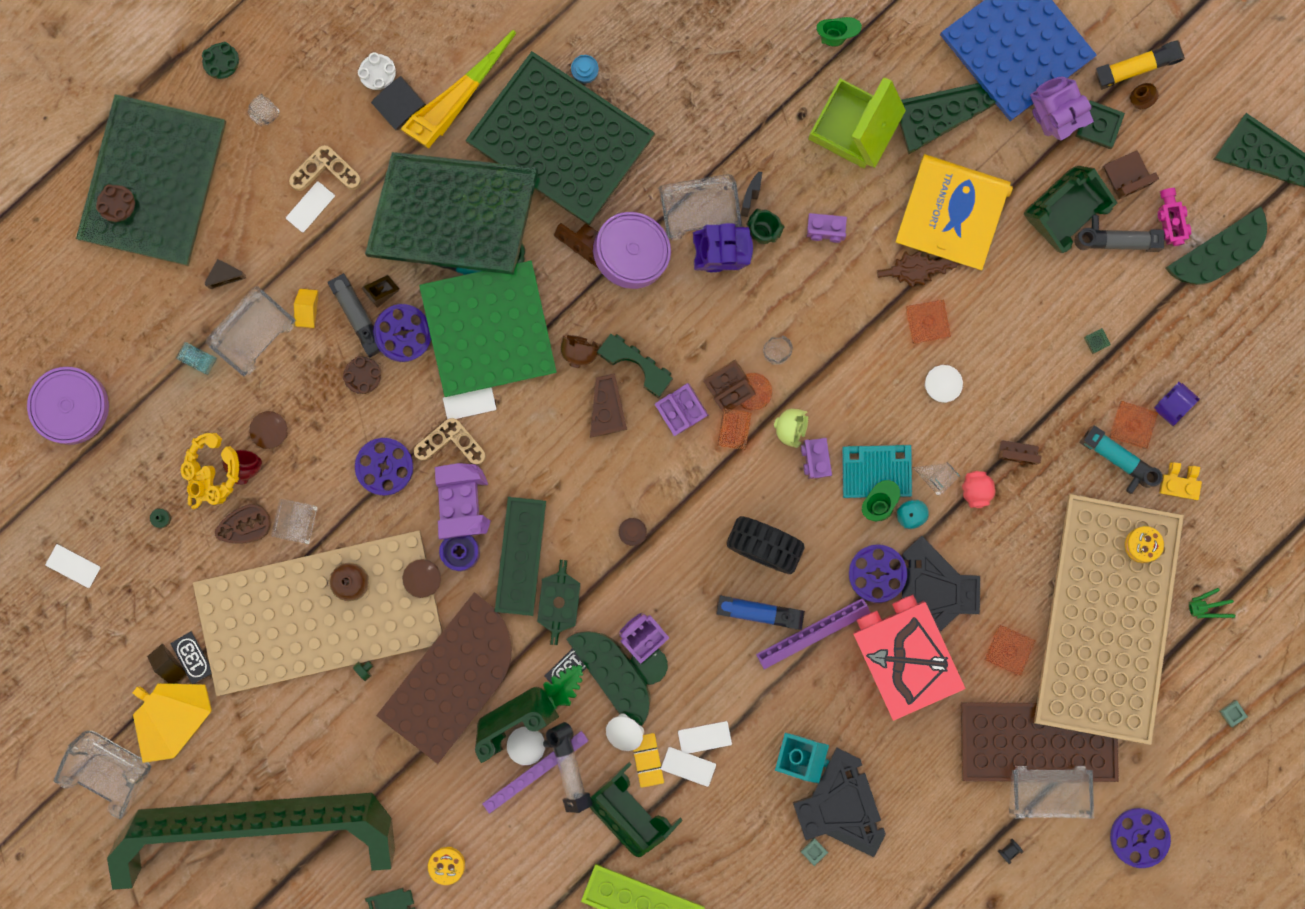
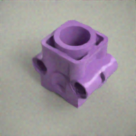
(1060, 107)

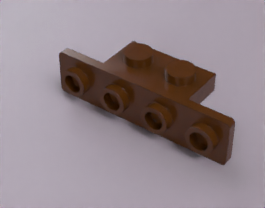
(579, 242)

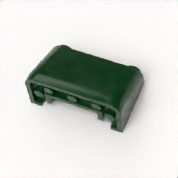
(1069, 206)
(530, 707)

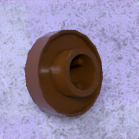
(1144, 96)
(632, 531)

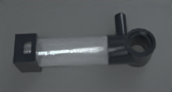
(560, 739)

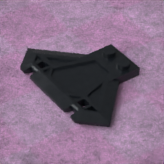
(939, 584)
(842, 806)

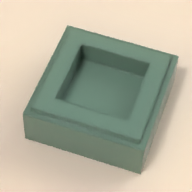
(1233, 713)
(814, 851)

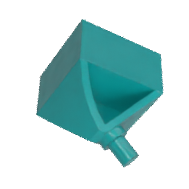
(802, 758)

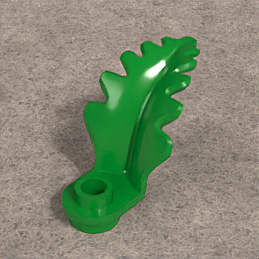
(562, 688)

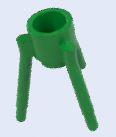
(1198, 607)

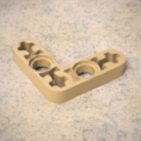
(322, 164)
(455, 437)

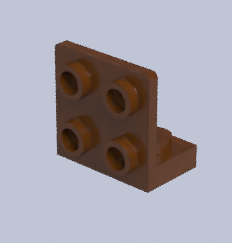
(1129, 174)

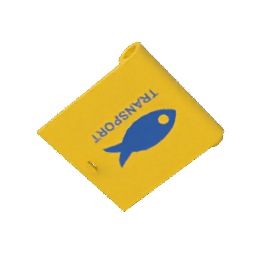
(953, 212)

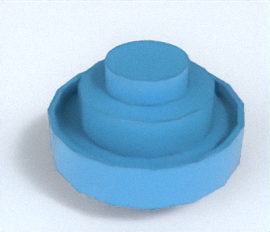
(584, 69)

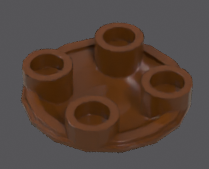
(115, 203)
(362, 375)
(268, 430)
(421, 578)

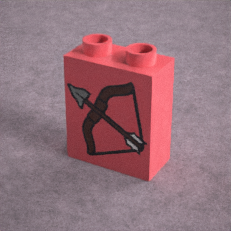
(907, 657)

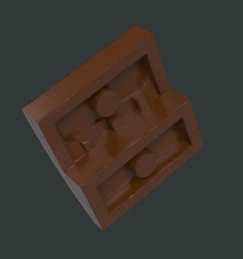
(730, 386)

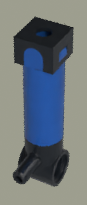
(760, 612)

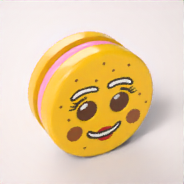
(1144, 544)
(446, 865)

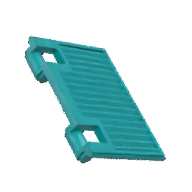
(874, 466)

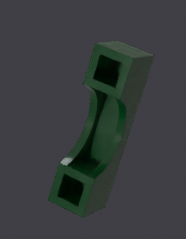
(616, 351)

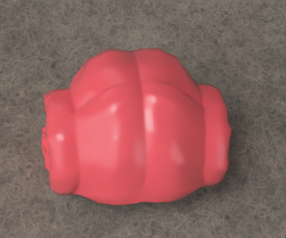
(978, 489)

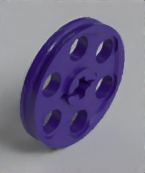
(398, 340)
(379, 458)
(883, 564)
(1131, 838)

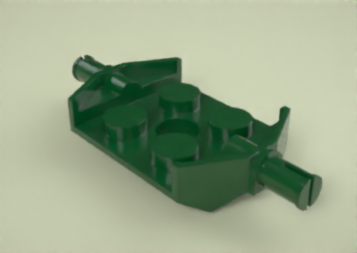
(558, 618)

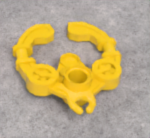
(201, 480)

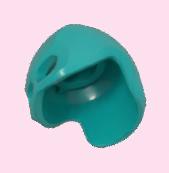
(920, 514)

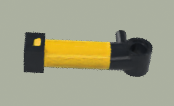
(1165, 55)

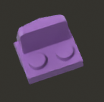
(642, 636)

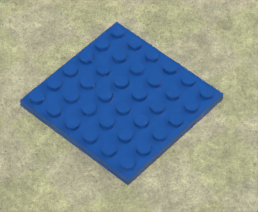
(1017, 48)

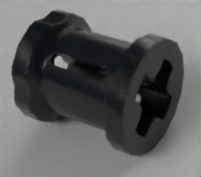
(1010, 851)

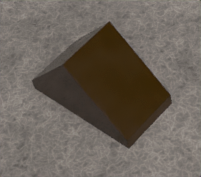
(222, 275)
(380, 290)
(166, 665)

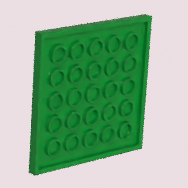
(487, 329)

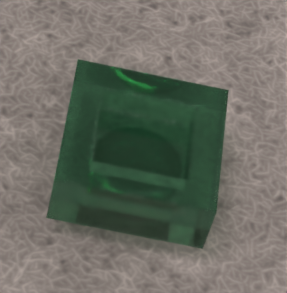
(1097, 341)

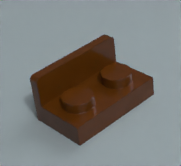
(1019, 452)

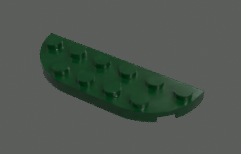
(1222, 251)
(613, 673)

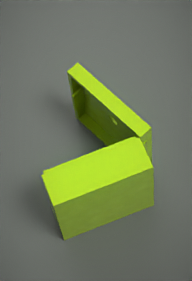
(858, 122)

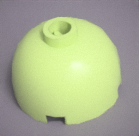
(791, 426)

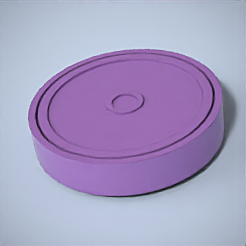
(631, 250)
(67, 405)

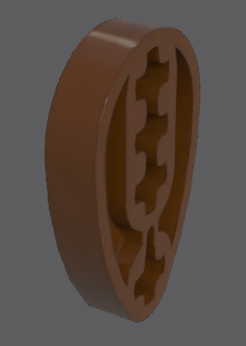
(250, 534)

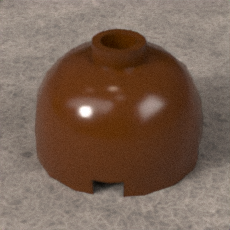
(578, 350)
(357, 582)

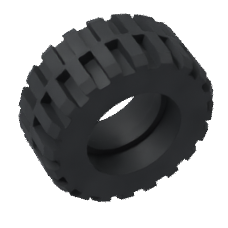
(765, 545)

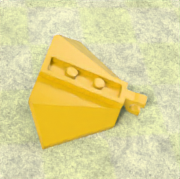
(169, 718)

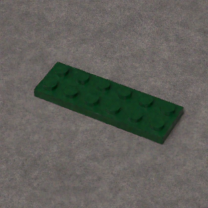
(520, 556)

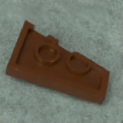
(607, 408)

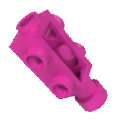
(1178, 221)

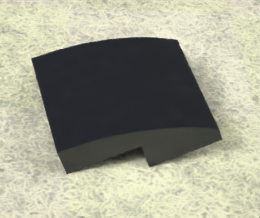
(398, 102)
(751, 193)

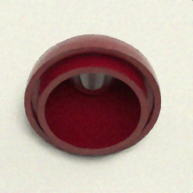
(248, 466)

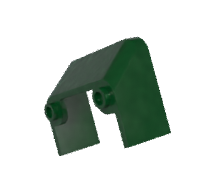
(627, 817)

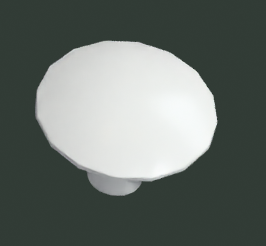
(377, 71)
(943, 383)
(624, 733)
(525, 746)

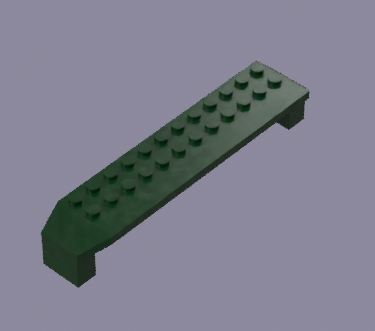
(356, 813)

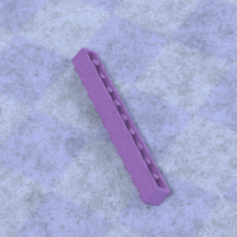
(812, 633)
(529, 776)

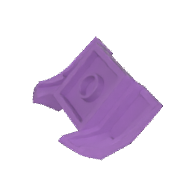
(459, 500)

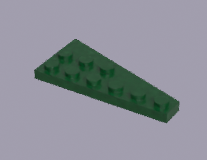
(940, 112)
(1263, 151)

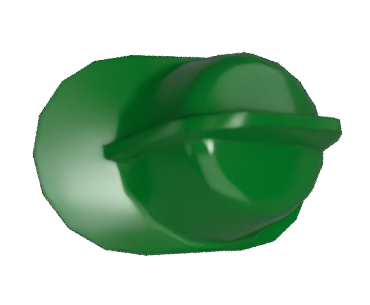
(836, 31)
(881, 501)

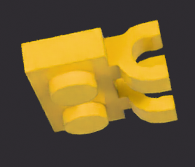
(1181, 487)

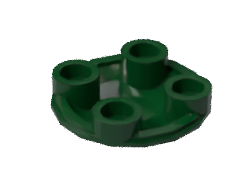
(220, 60)
(653, 668)

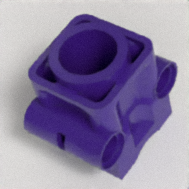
(722, 248)

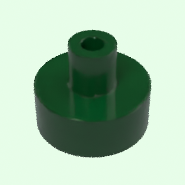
(160, 518)
(363, 670)

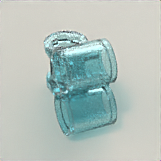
(196, 358)

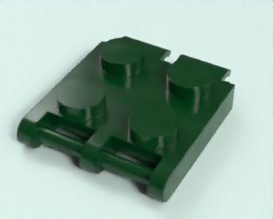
(392, 900)

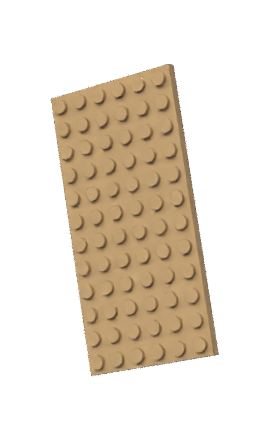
(1107, 623)
(290, 625)

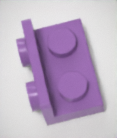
(826, 227)
(817, 458)

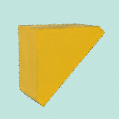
(306, 308)

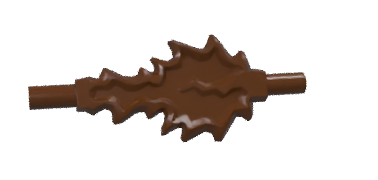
(917, 268)

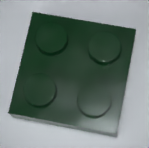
(1105, 125)

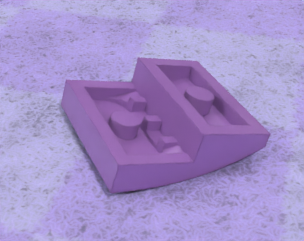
(681, 409)

